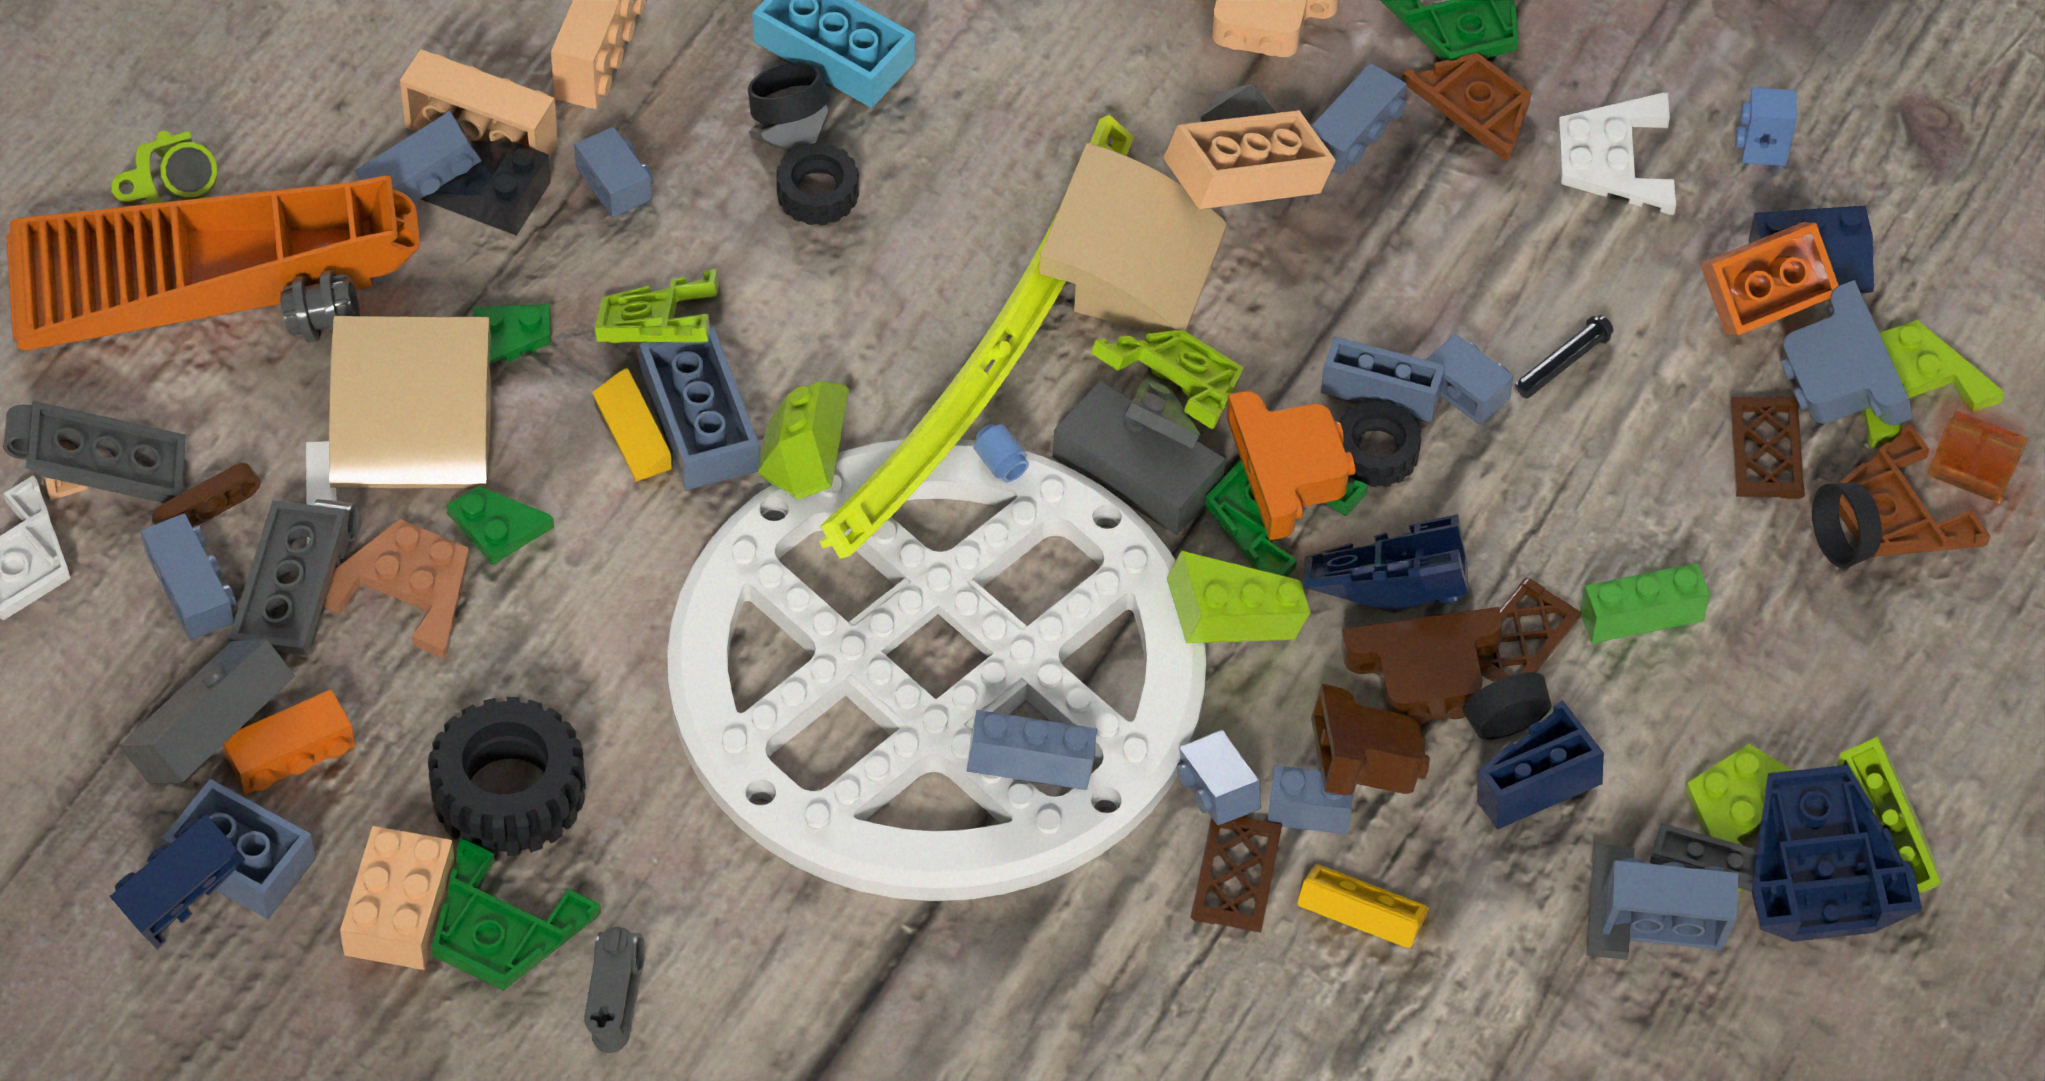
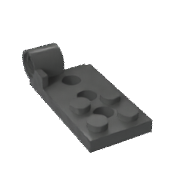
(34, 435)
(330, 530)

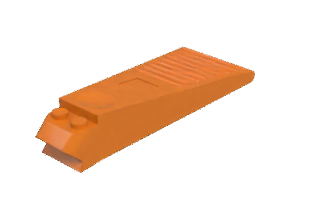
(197, 257)

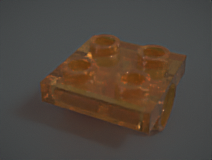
(1977, 456)

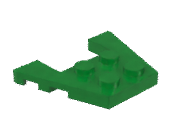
(1461, 26)
(1238, 514)
(494, 937)

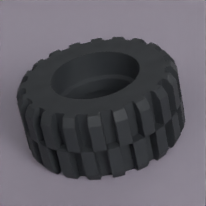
(507, 732)

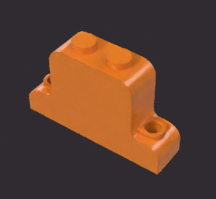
(1289, 458)

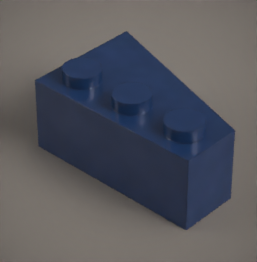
(1540, 769)
(176, 878)

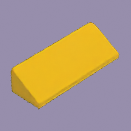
(632, 426)
(1362, 905)

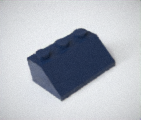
(1844, 234)

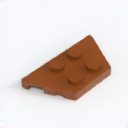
(1476, 99)

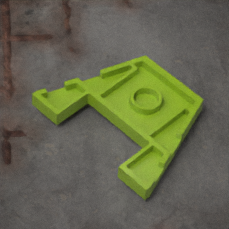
(649, 315)
(1186, 361)
(1924, 365)
(1732, 793)

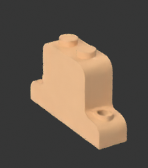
(1266, 25)

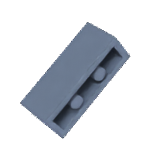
(1360, 115)
(425, 159)
(1375, 374)
(189, 576)
(1031, 749)

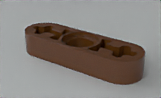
(220, 491)

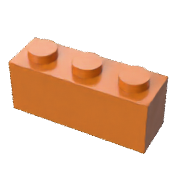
(288, 742)

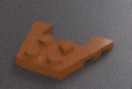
(1904, 518)

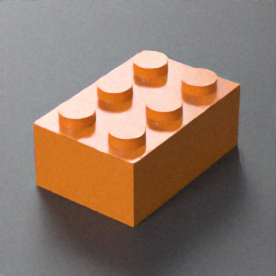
(1770, 278)

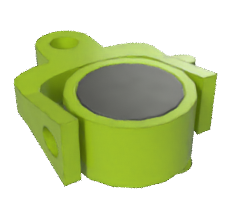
(186, 170)

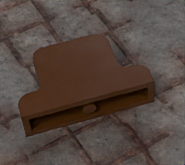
(1427, 662)
(1365, 745)

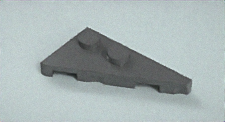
(1160, 410)

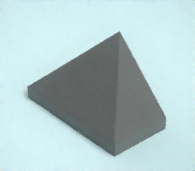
(1237, 103)
(792, 134)

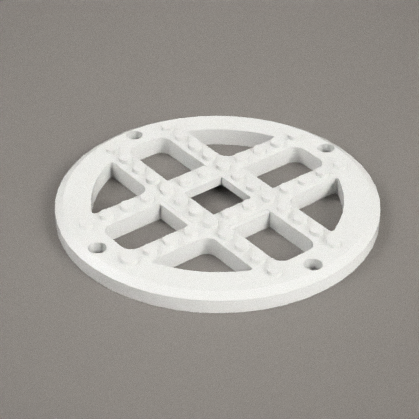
(828, 827)

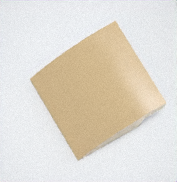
(1131, 243)
(409, 402)

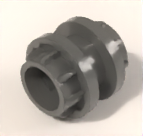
(313, 307)

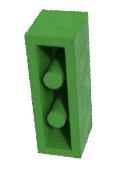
(1644, 603)

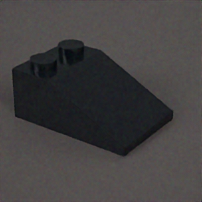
(499, 188)

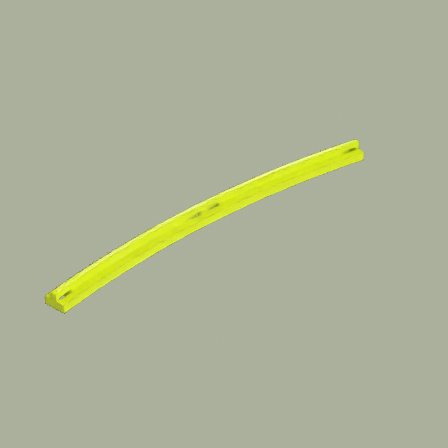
(961, 400)

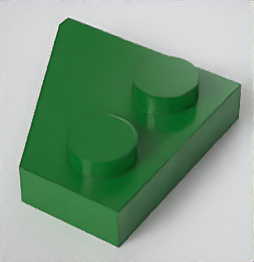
(516, 329)
(497, 522)

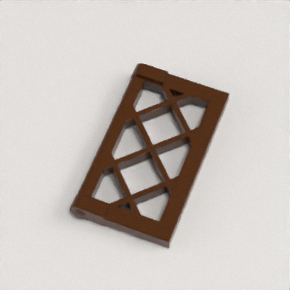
(1769, 485)
(1547, 604)
(1227, 913)

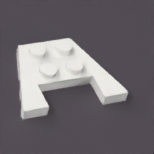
(1599, 151)
(28, 552)

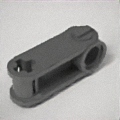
(614, 987)

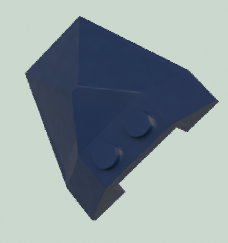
(1396, 570)
(1827, 860)

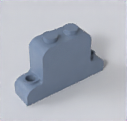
(1844, 364)

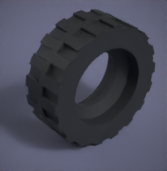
(817, 208)
(1388, 419)

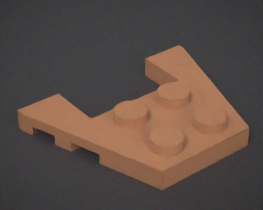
(411, 568)

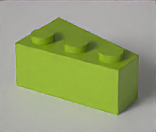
(1234, 601)

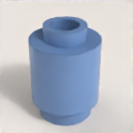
(1001, 452)

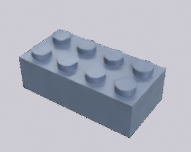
(699, 410)

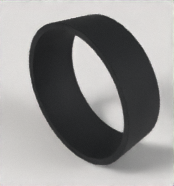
(790, 107)
(1828, 527)
(1522, 692)

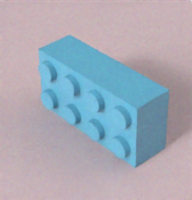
(842, 38)

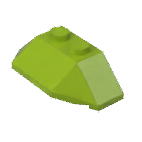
(804, 439)
(1893, 808)

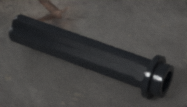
(1597, 330)

